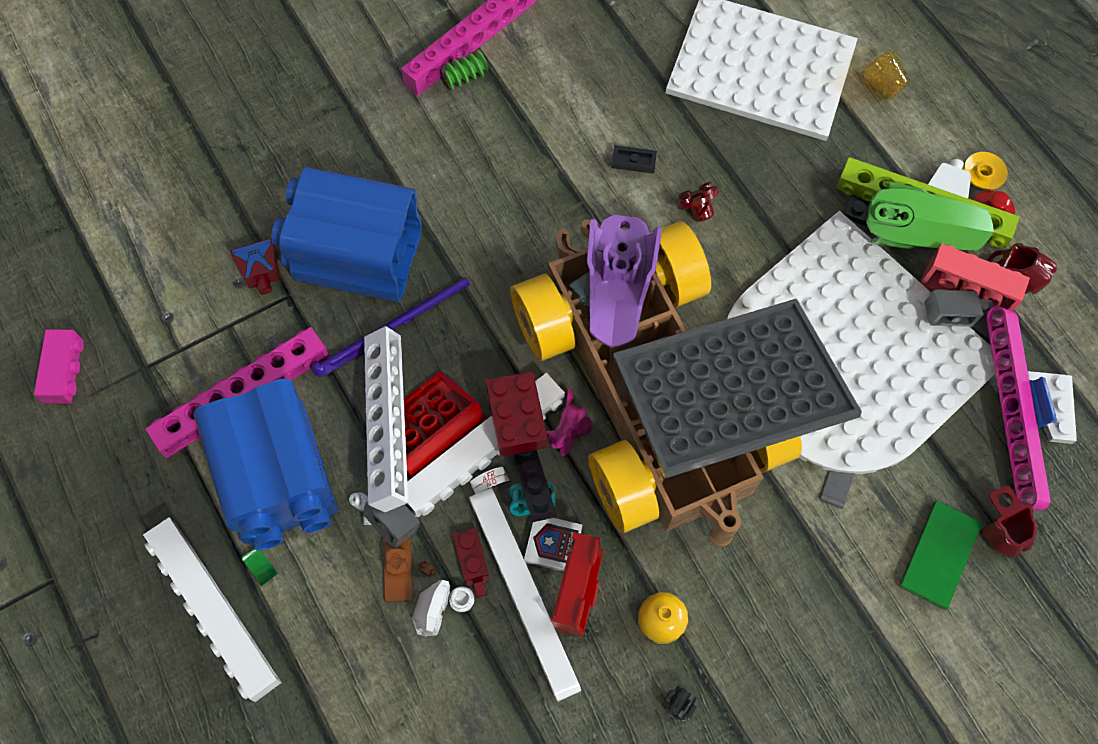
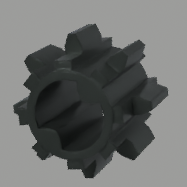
(680, 703)

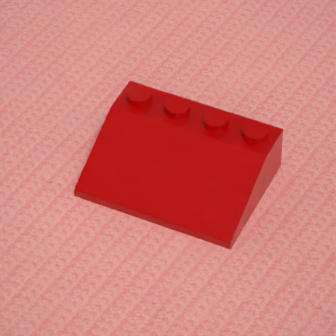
(437, 419)

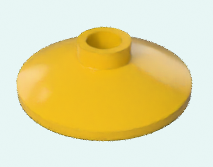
(991, 166)

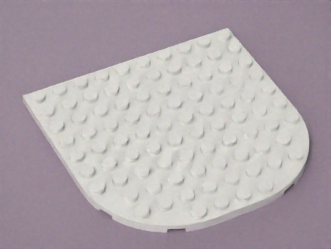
(880, 340)

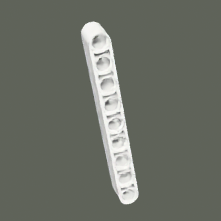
(525, 595)

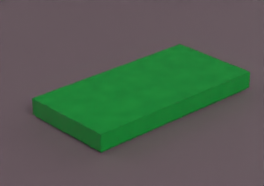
(940, 555)

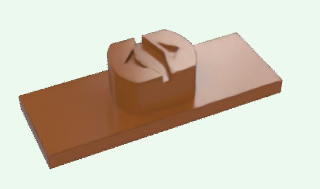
(398, 572)

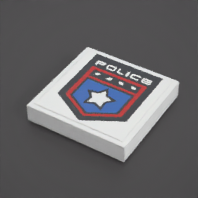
(551, 543)

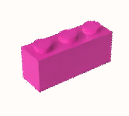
(58, 367)

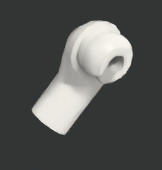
(358, 500)

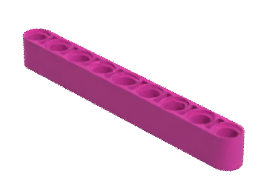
(1024, 415)

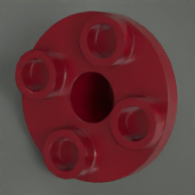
(699, 201)

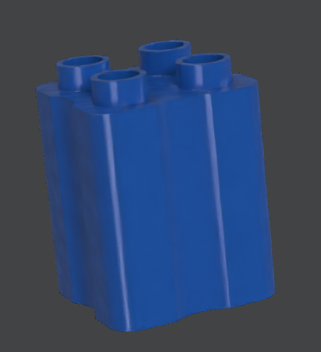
(349, 233)
(266, 464)

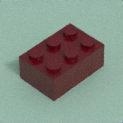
(516, 414)

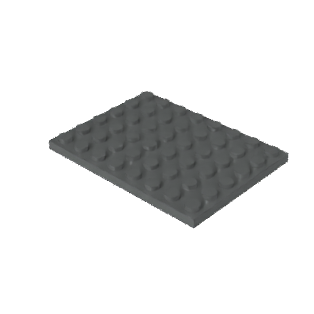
(734, 387)

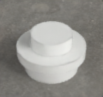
(461, 599)

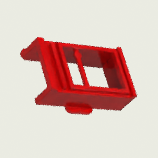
(578, 585)

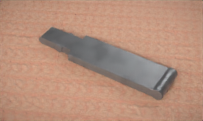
(837, 488)

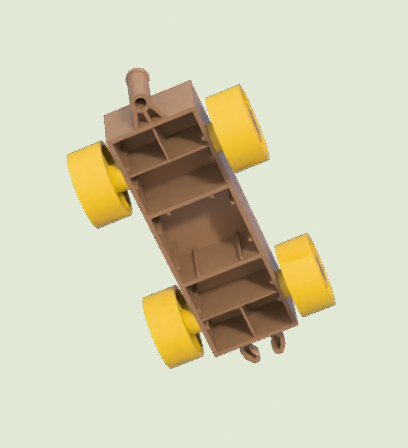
(628, 471)

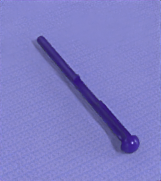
(357, 348)

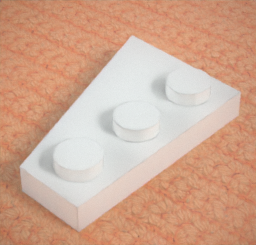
(1062, 398)

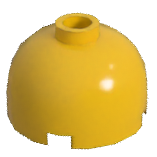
(662, 618)

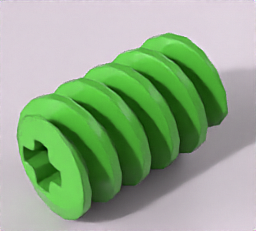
(464, 68)

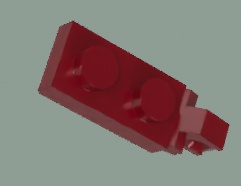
(472, 560)

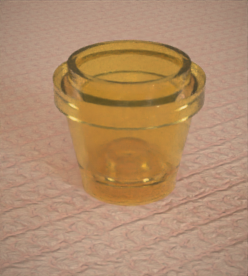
(886, 75)

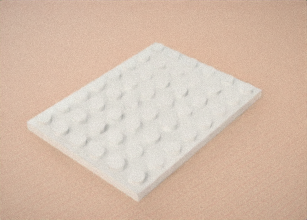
(763, 67)

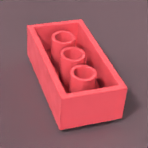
(963, 271)

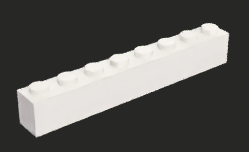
(469, 455)
(212, 610)

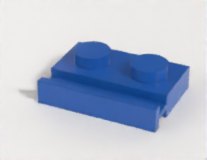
(1042, 403)

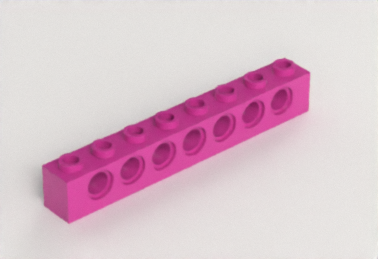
(460, 41)
(294, 365)

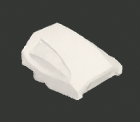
(428, 610)

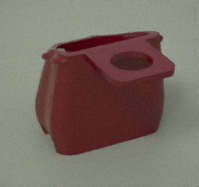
(1028, 262)
(1014, 529)

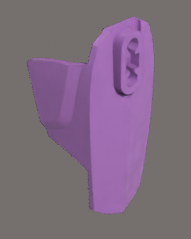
(618, 277)

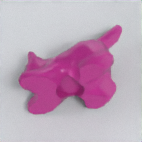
(572, 422)

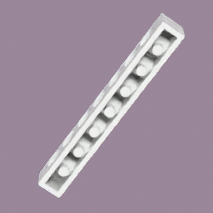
(385, 421)

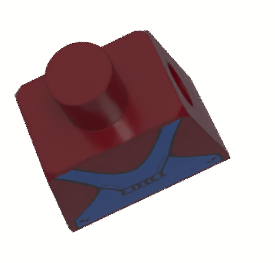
(258, 264)

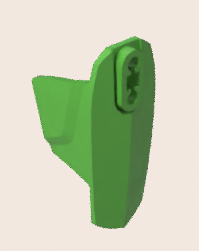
(926, 220)

